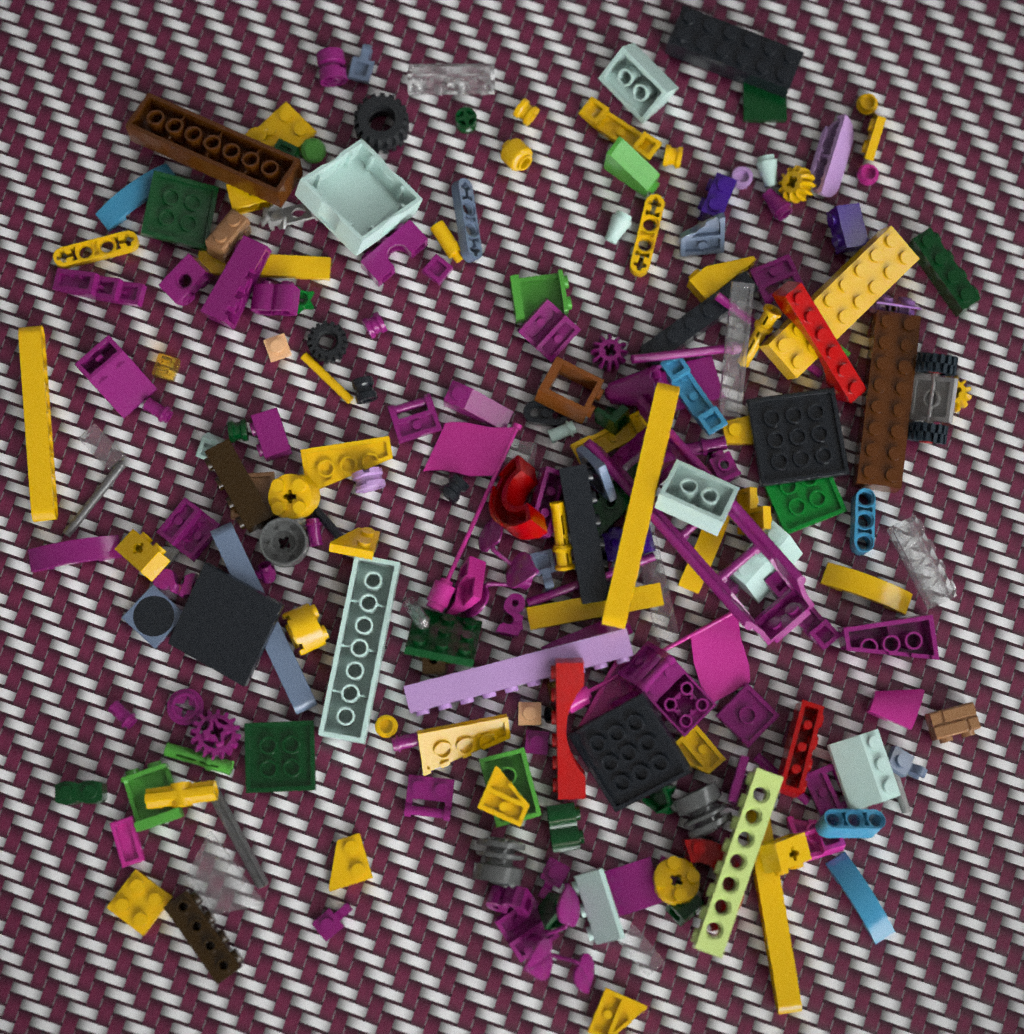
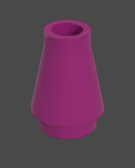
(777, 205)

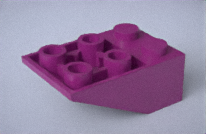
(115, 376)
(679, 698)

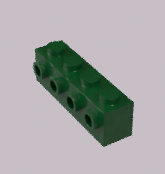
(943, 272)
(612, 511)

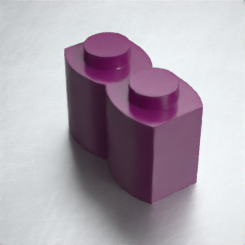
(275, 299)

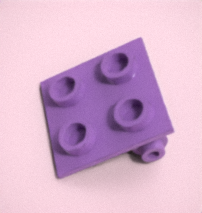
(905, 305)

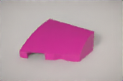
(468, 585)
(896, 706)
(817, 844)

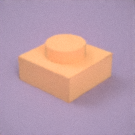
(277, 347)
(529, 713)

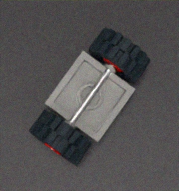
(933, 398)

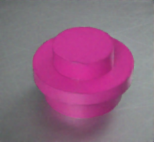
(867, 174)

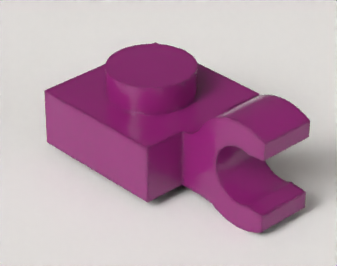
(553, 875)
(330, 923)

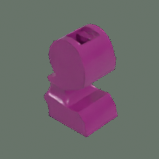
(168, 580)
(512, 608)
(517, 897)

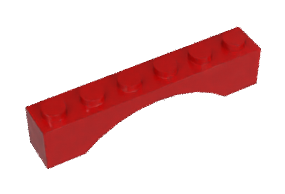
(802, 311)
(568, 682)

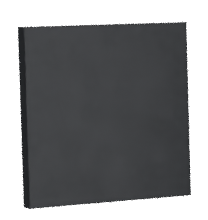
(797, 437)
(226, 624)
(630, 751)

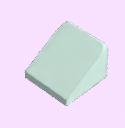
(207, 441)

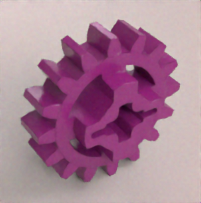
(224, 731)

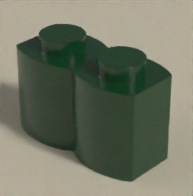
(85, 792)
(564, 827)

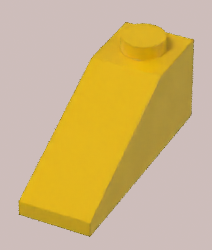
(714, 277)

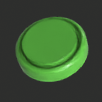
(313, 150)

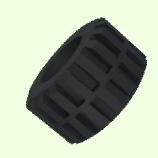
(382, 106)

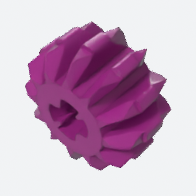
(603, 346)

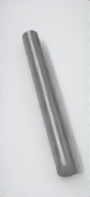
(93, 500)

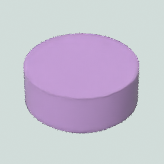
(743, 176)

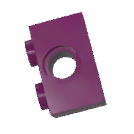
(174, 285)

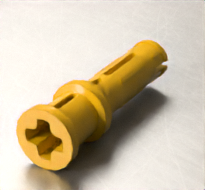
(763, 327)
(562, 546)

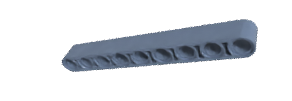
(277, 646)

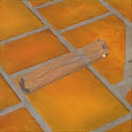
(416, 612)

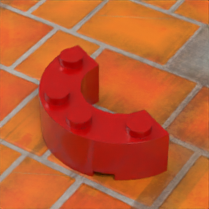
(508, 500)
(709, 853)

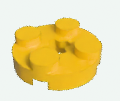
(663, 883)

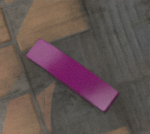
(99, 287)

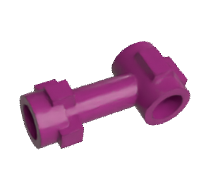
(266, 572)

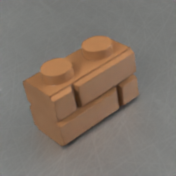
(223, 239)
(952, 721)

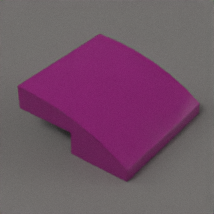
(548, 330)
(188, 529)
(632, 886)
(516, 929)

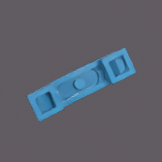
(128, 199)
(693, 396)
(861, 897)

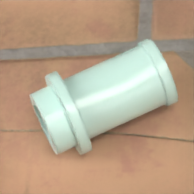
(562, 431)

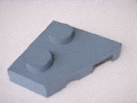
(704, 237)

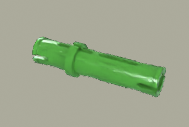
(190, 756)

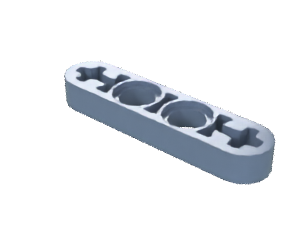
(469, 244)

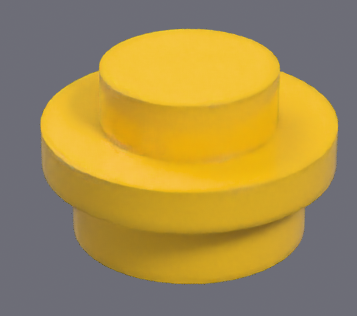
(867, 104)
(386, 726)

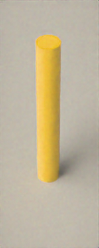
(327, 378)

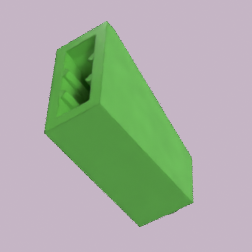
(631, 168)

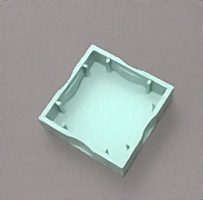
(358, 197)

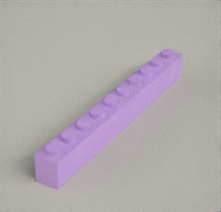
(514, 672)

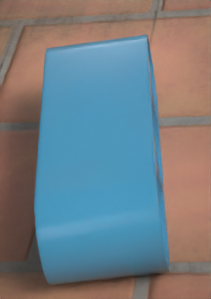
(867, 512)
(864, 823)

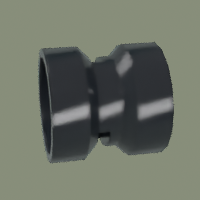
(364, 389)
(454, 488)

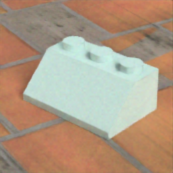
(637, 82)
(696, 497)
(757, 569)
(863, 770)
(598, 906)

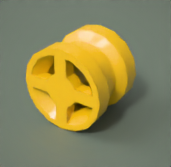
(526, 112)
(672, 156)

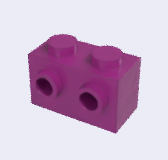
(271, 435)

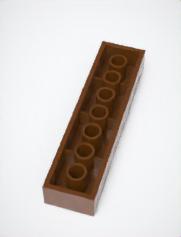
(214, 149)
(886, 401)

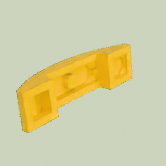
(612, 127)
(612, 442)
(707, 547)
(867, 587)

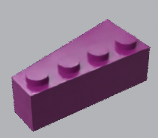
(236, 282)
(899, 637)

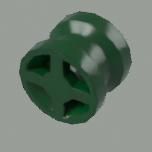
(466, 114)
(238, 430)

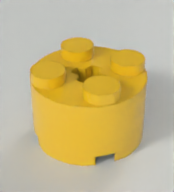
(281, 496)
(305, 629)

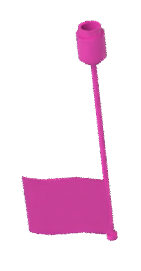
(470, 452)
(716, 656)

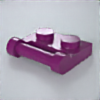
(772, 274)
(417, 424)
(642, 663)
(429, 789)
(822, 791)

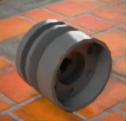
(282, 529)
(703, 810)
(498, 861)

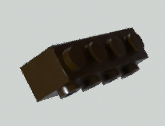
(238, 485)
(204, 936)

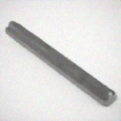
(240, 841)

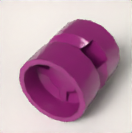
(331, 64)

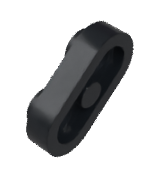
(544, 415)

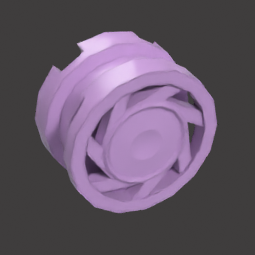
(368, 480)

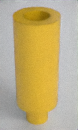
(447, 241)

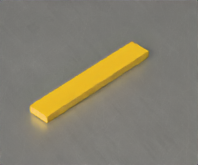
(281, 266)
(574, 611)

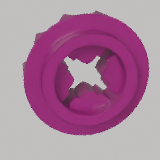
(180, 697)

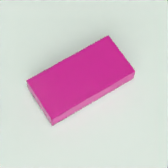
(127, 841)

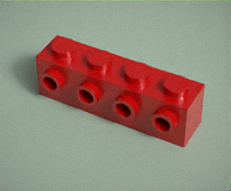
(799, 747)

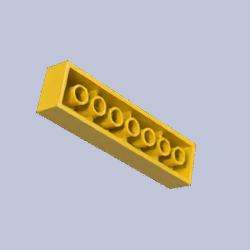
(843, 298)

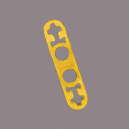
(647, 235)
(95, 245)

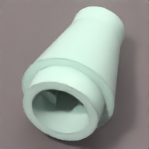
(768, 170)
(618, 225)

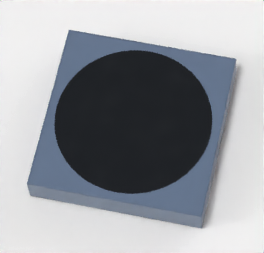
(601, 477)
(153, 616)

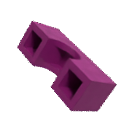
(405, 238)

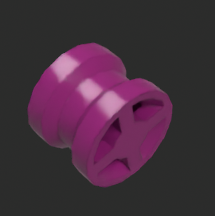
(374, 325)

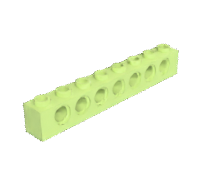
(716, 944)

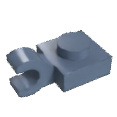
(362, 68)
(546, 565)
(902, 764)

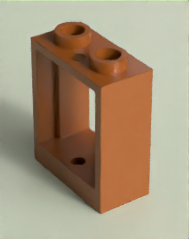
(562, 404)

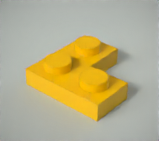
(761, 515)

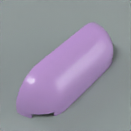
(832, 156)

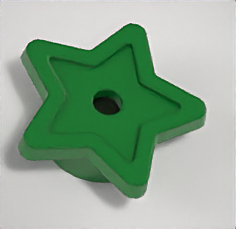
(306, 304)

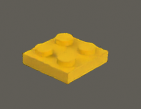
(288, 126)
(139, 902)

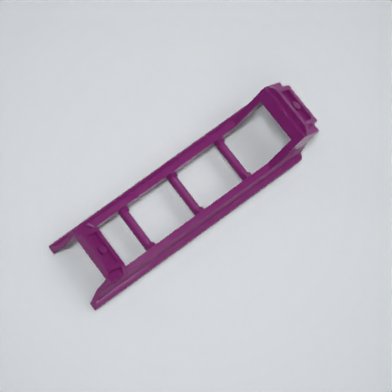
(785, 611)

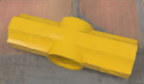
(181, 794)

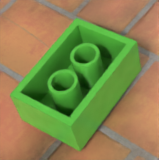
(517, 770)

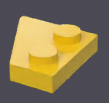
(875, 130)
(503, 799)
(614, 1013)

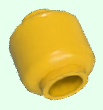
(516, 154)

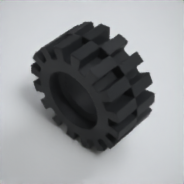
(327, 329)

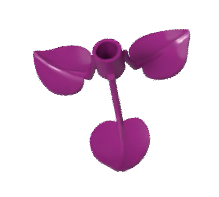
(519, 574)
(540, 947)

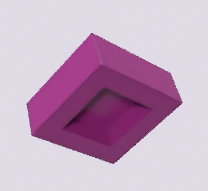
(437, 269)
(536, 742)

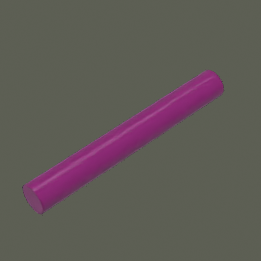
(766, 765)

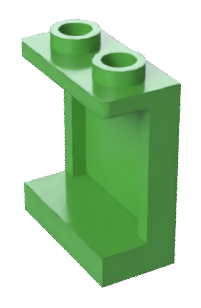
(531, 291)
(136, 782)

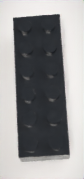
(733, 52)

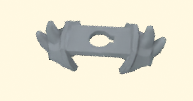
(283, 216)

